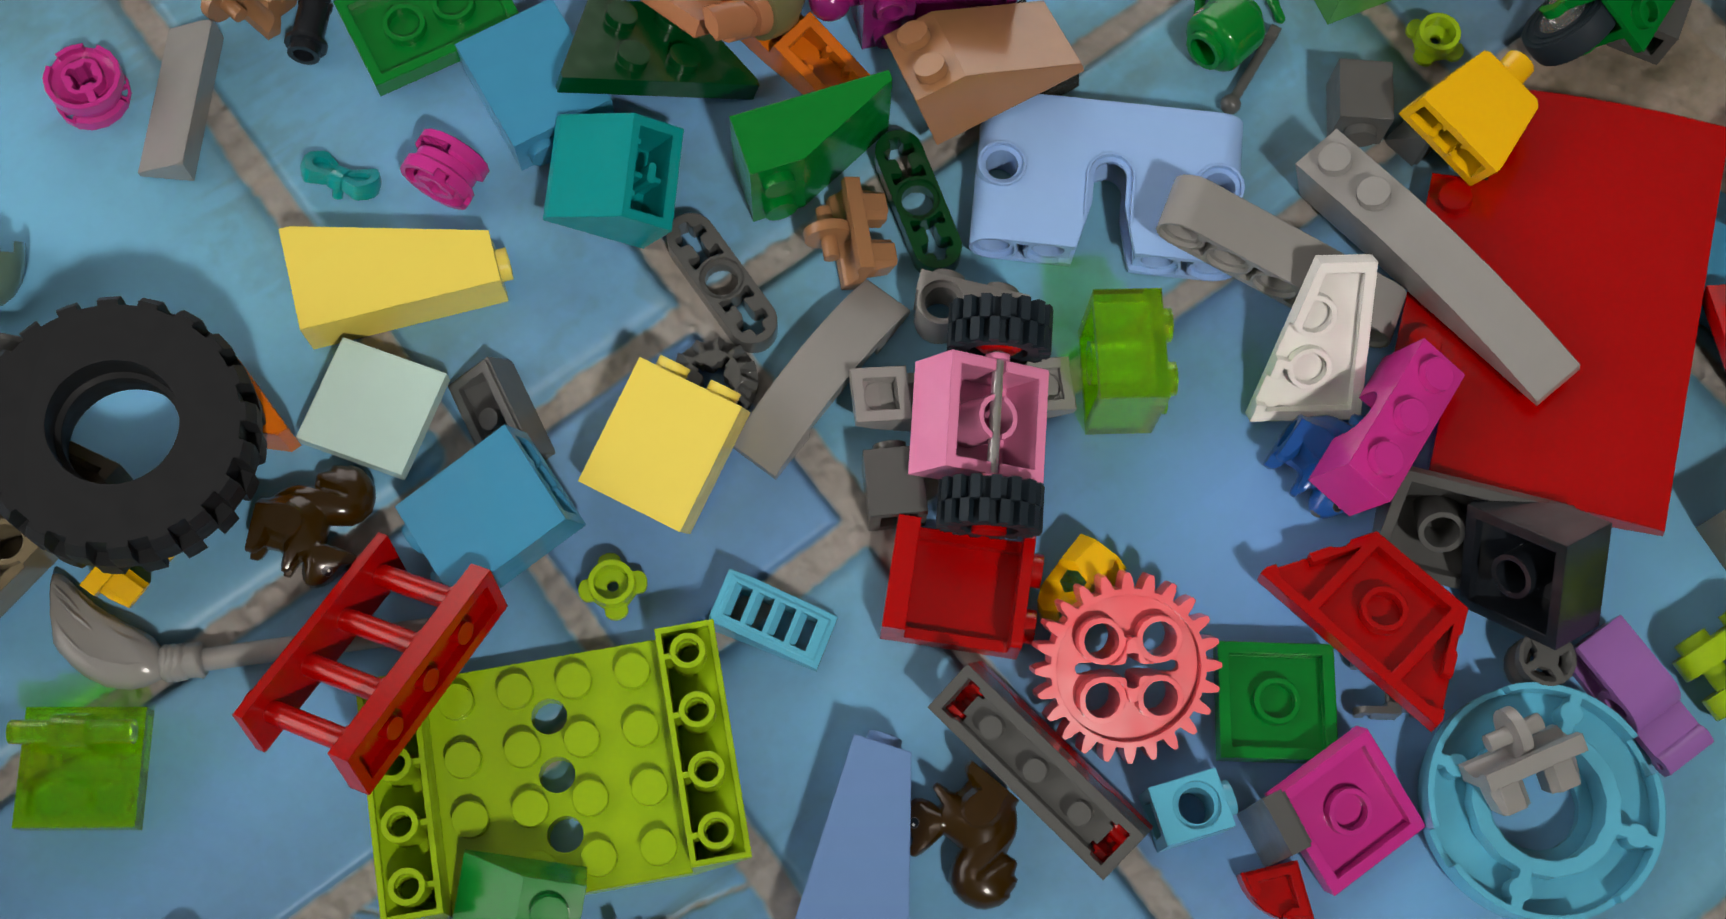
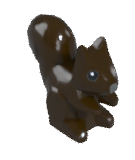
(300, 522)
(983, 826)

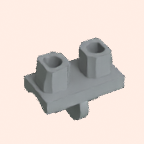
(1518, 751)

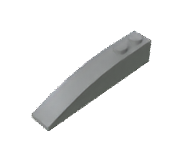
(1433, 265)

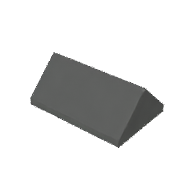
(1430, 519)

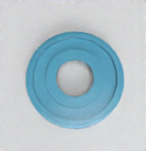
(1614, 828)

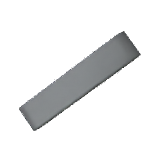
(1258, 247)

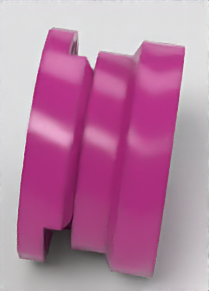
(94, 103)
(444, 169)

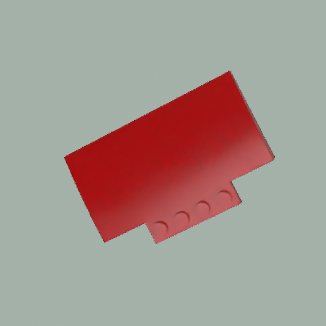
(1609, 243)

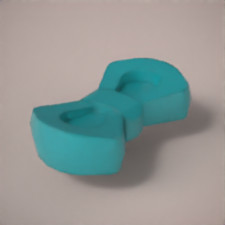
(323, 169)

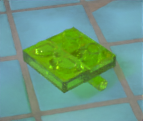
(81, 768)

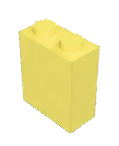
(665, 443)

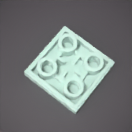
(373, 408)

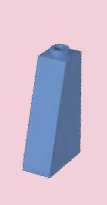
(865, 843)

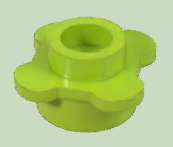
(1444, 30)
(609, 570)

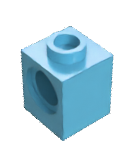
(1163, 813)

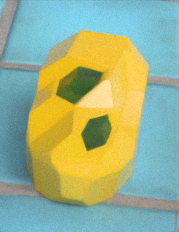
(1078, 566)

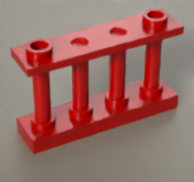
(401, 698)

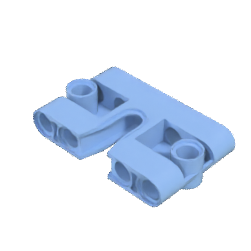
(1067, 144)

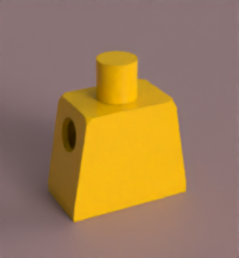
(1476, 113)

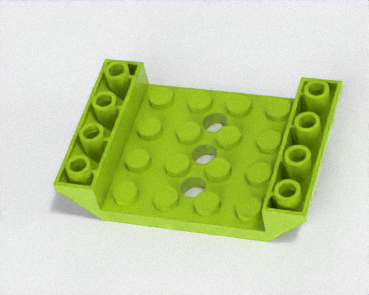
(647, 758)

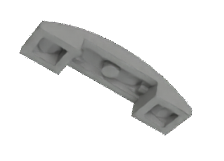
(817, 376)
(885, 394)

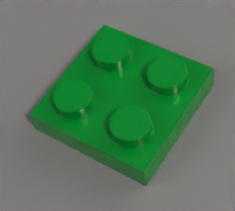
(1274, 701)

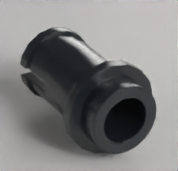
(306, 40)

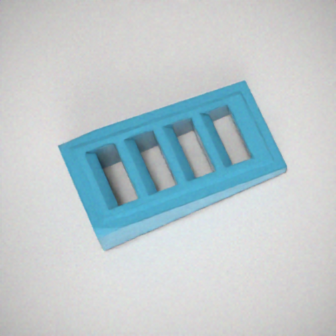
(758, 591)

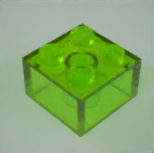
(1126, 360)

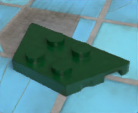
(637, 51)

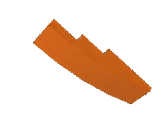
(807, 56)

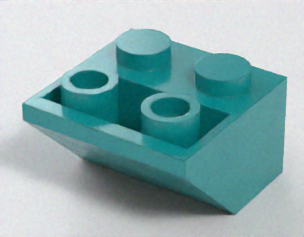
(614, 176)

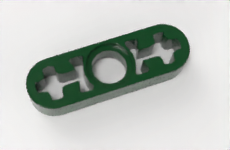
(922, 181)

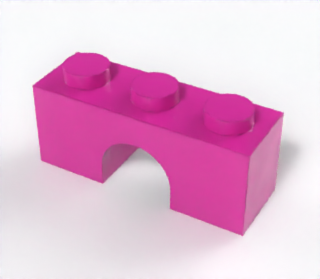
(1405, 405)

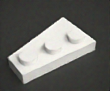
(1323, 344)

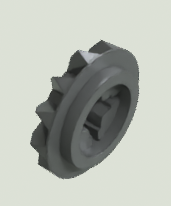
(710, 355)

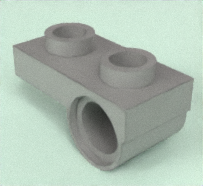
(941, 288)

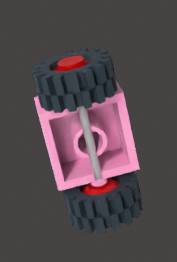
(985, 417)

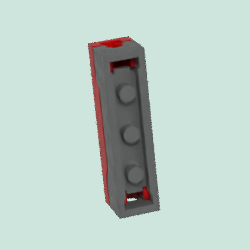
(1040, 768)

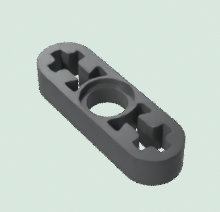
(731, 322)

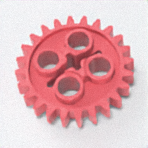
(1124, 718)

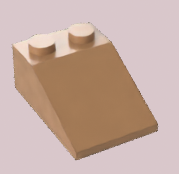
(980, 62)

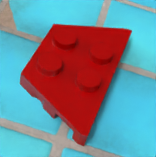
(1380, 617)

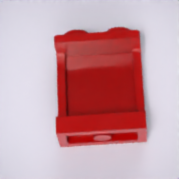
(960, 591)

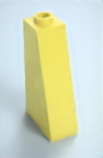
(388, 278)

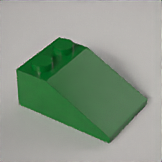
(805, 142)

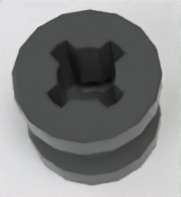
(1556, 664)

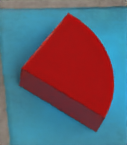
(1277, 891)

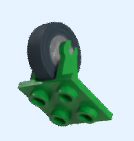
(1572, 28)

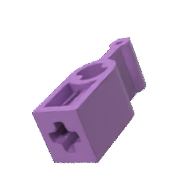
(1633, 683)

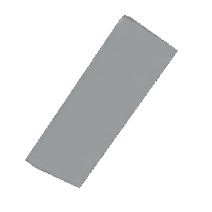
(182, 101)

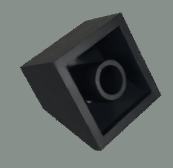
(1535, 568)

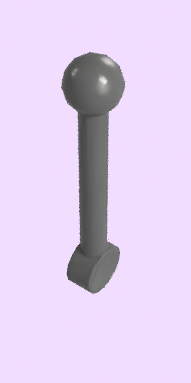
(1231, 102)

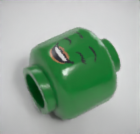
(1225, 33)

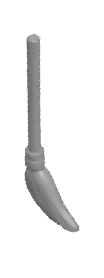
(131, 659)

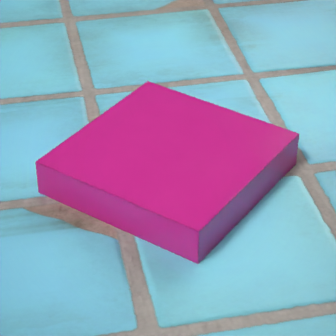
(1349, 809)

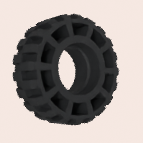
(110, 350)

